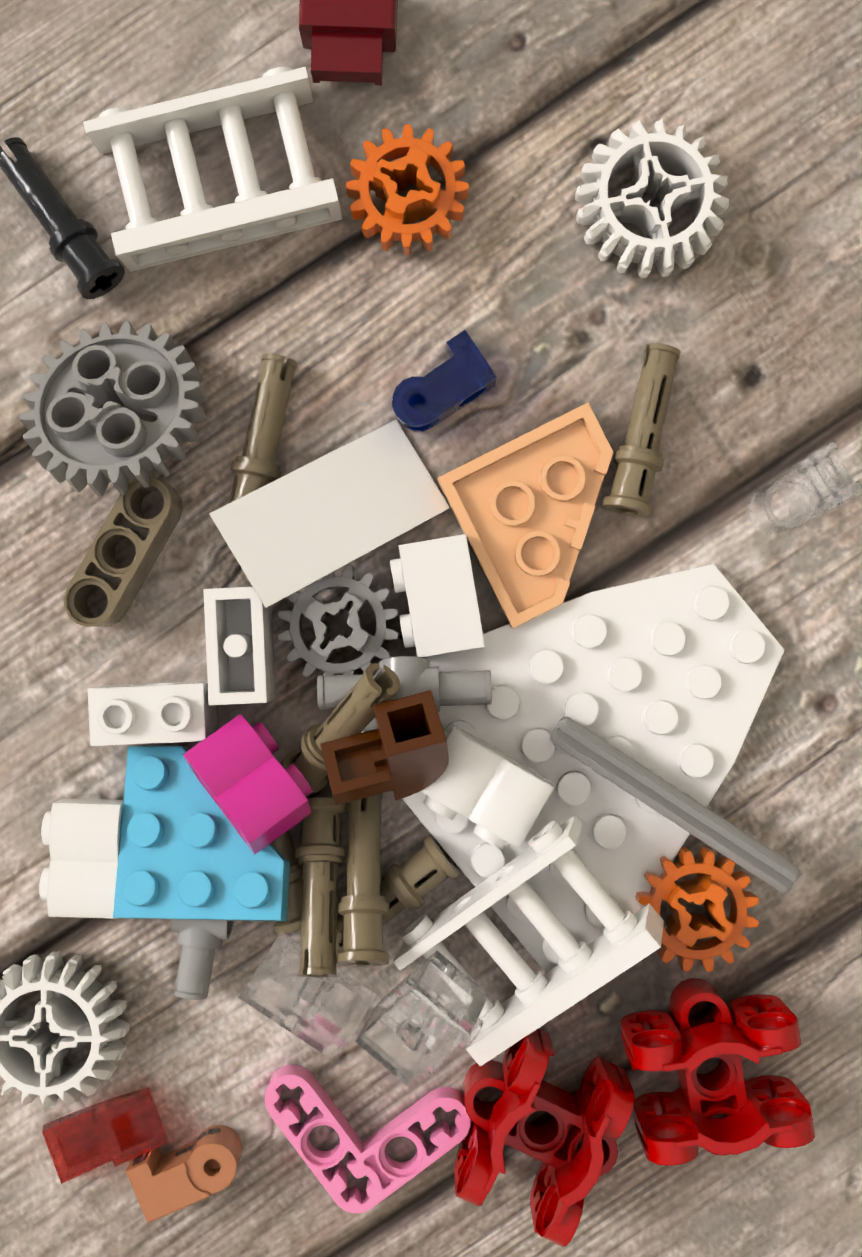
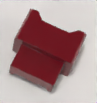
(348, 38)

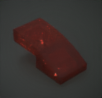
(105, 1133)

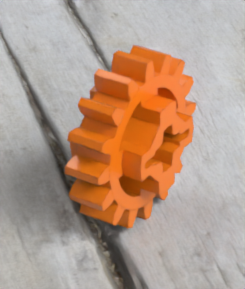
(413, 168)
(707, 889)

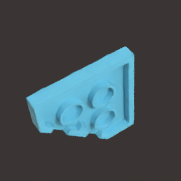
(183, 852)

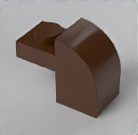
(400, 755)

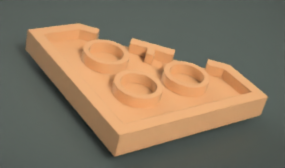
(531, 509)

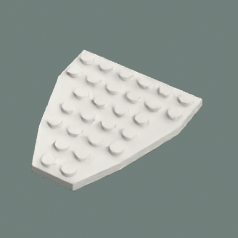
(646, 665)

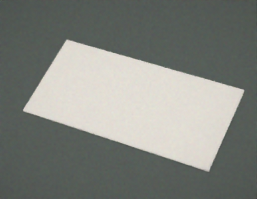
(329, 512)

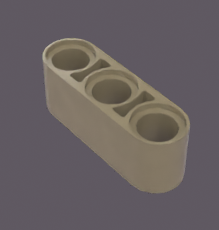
(99, 563)

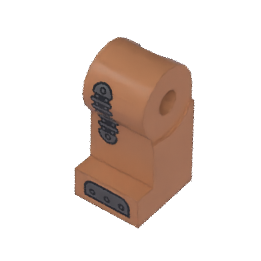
(186, 1174)

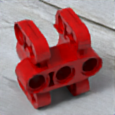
(757, 1109)
(567, 1172)

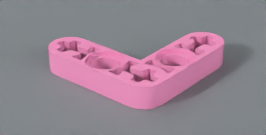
(366, 1156)

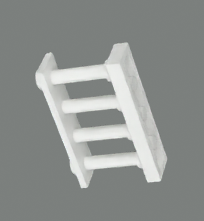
(201, 226)
(581, 966)

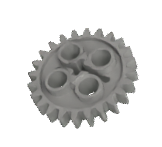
(112, 375)

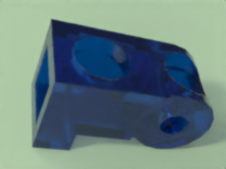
(430, 399)

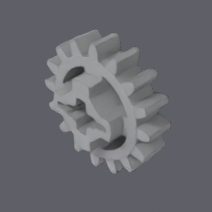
(317, 612)

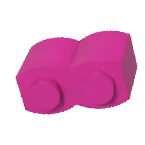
(250, 782)

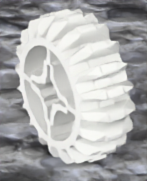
(692, 185)
(43, 1068)

